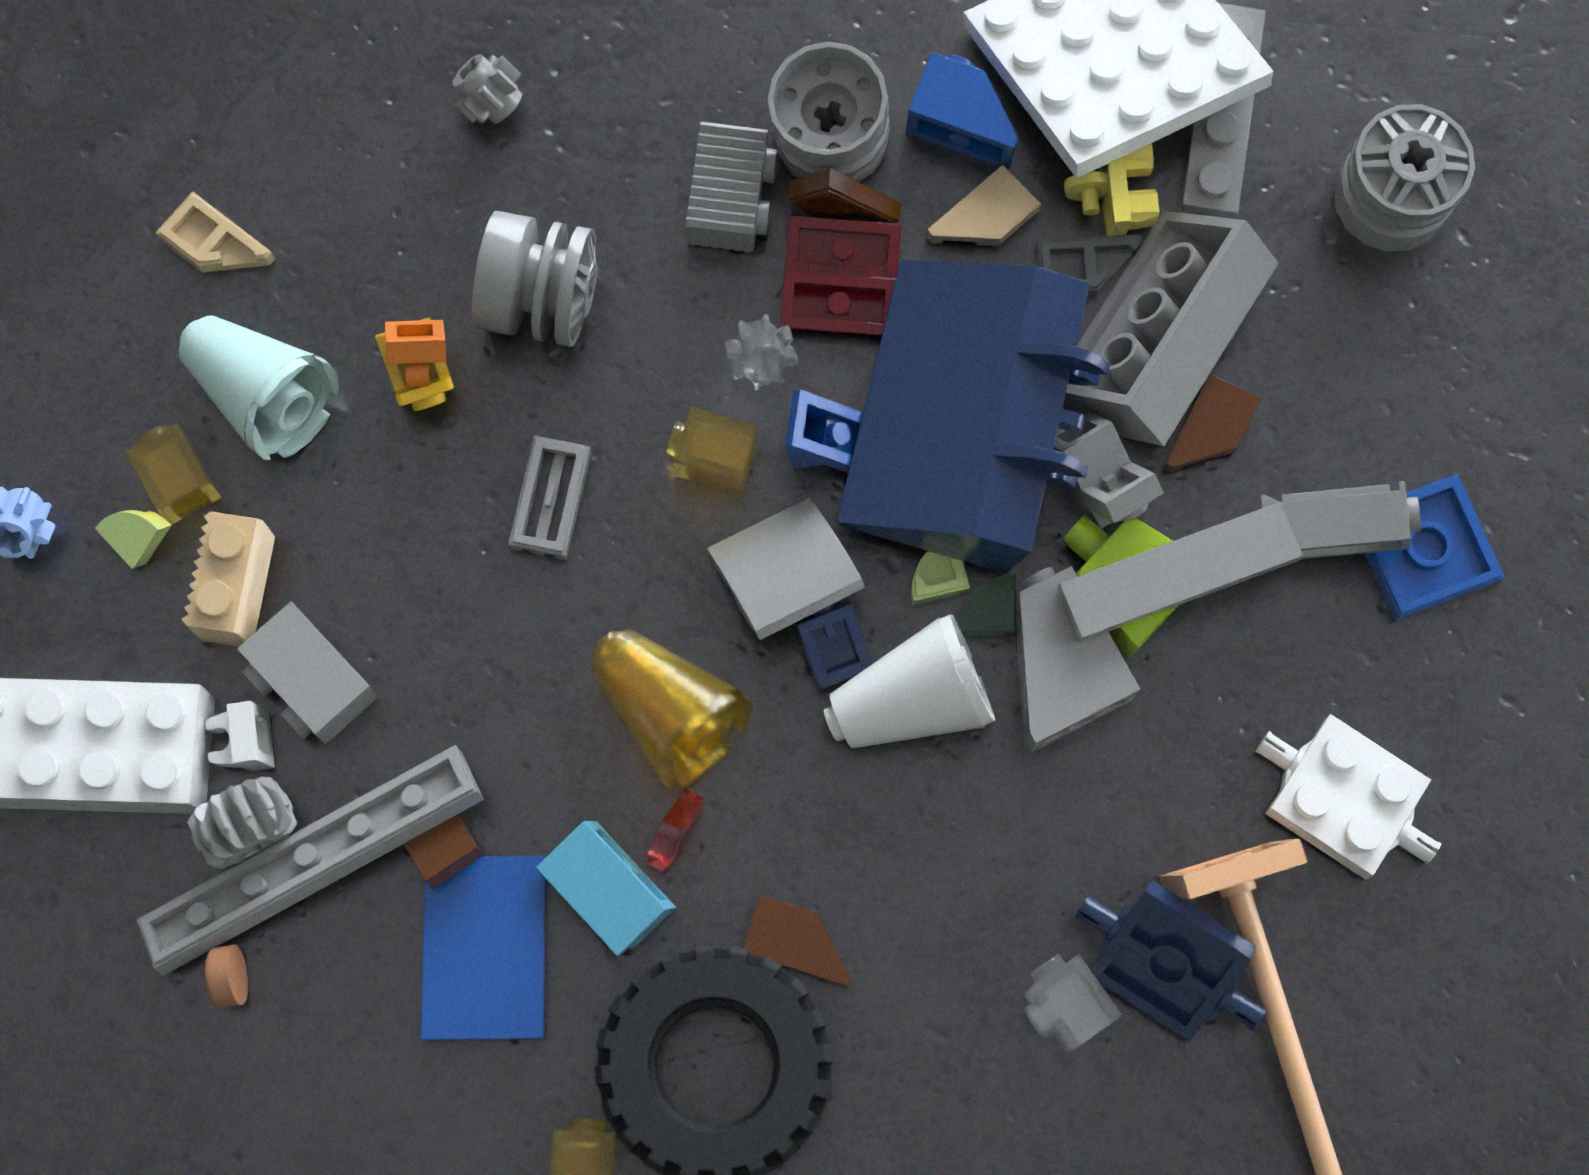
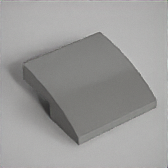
(785, 568)

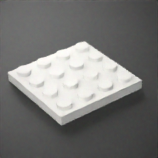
(1116, 71)

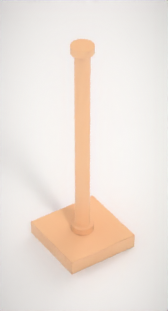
(1234, 879)

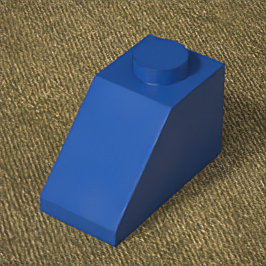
(961, 111)

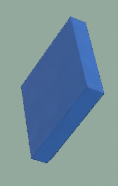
(1443, 559)

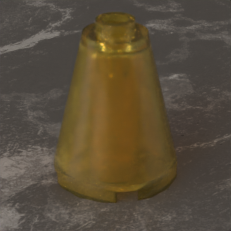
(669, 705)

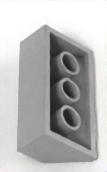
(1171, 321)

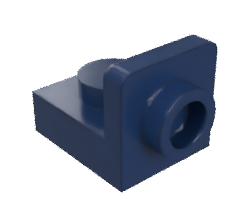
(833, 643)

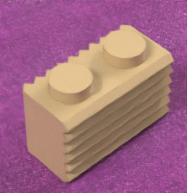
(229, 579)

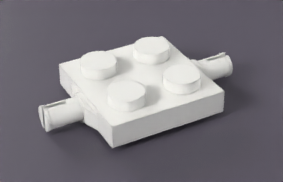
(1348, 797)

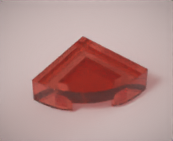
(672, 830)

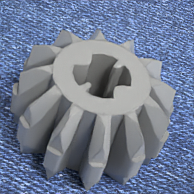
(241, 822)

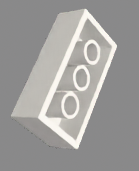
(104, 745)

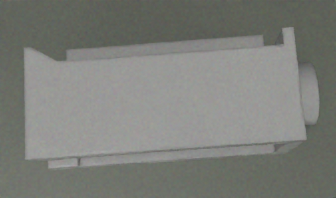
(1351, 520)

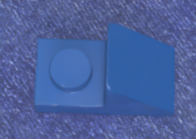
(821, 432)

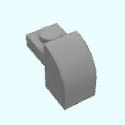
(1113, 484)

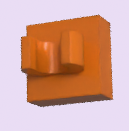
(415, 346)

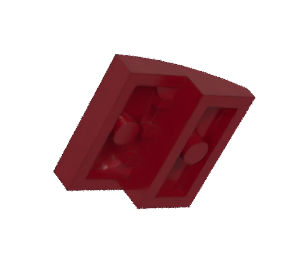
(839, 274)

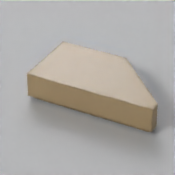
(987, 213)
(211, 239)

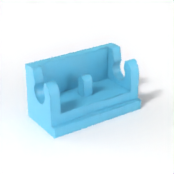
(606, 887)

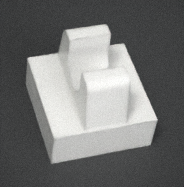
(249, 735)

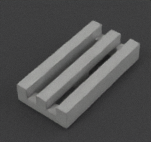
(540, 544)

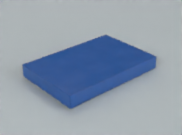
(485, 952)

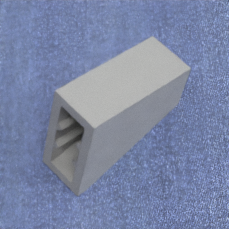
(1059, 676)

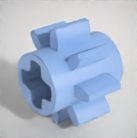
(23, 523)

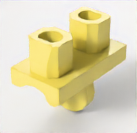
(1121, 208)

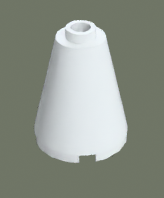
(913, 692)

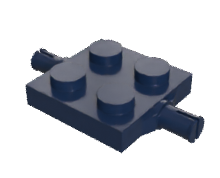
(1171, 961)

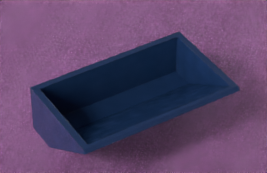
(970, 409)

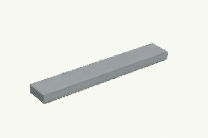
(308, 860)

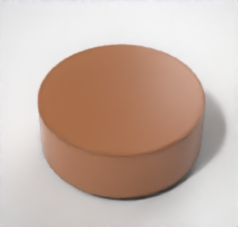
(226, 976)

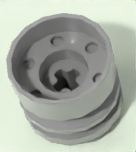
(823, 87)
(1388, 200)
(523, 277)

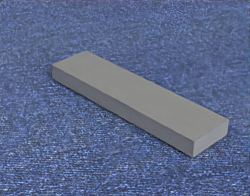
(1179, 571)

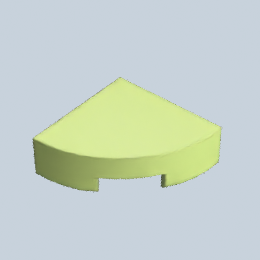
(134, 534)
(938, 578)

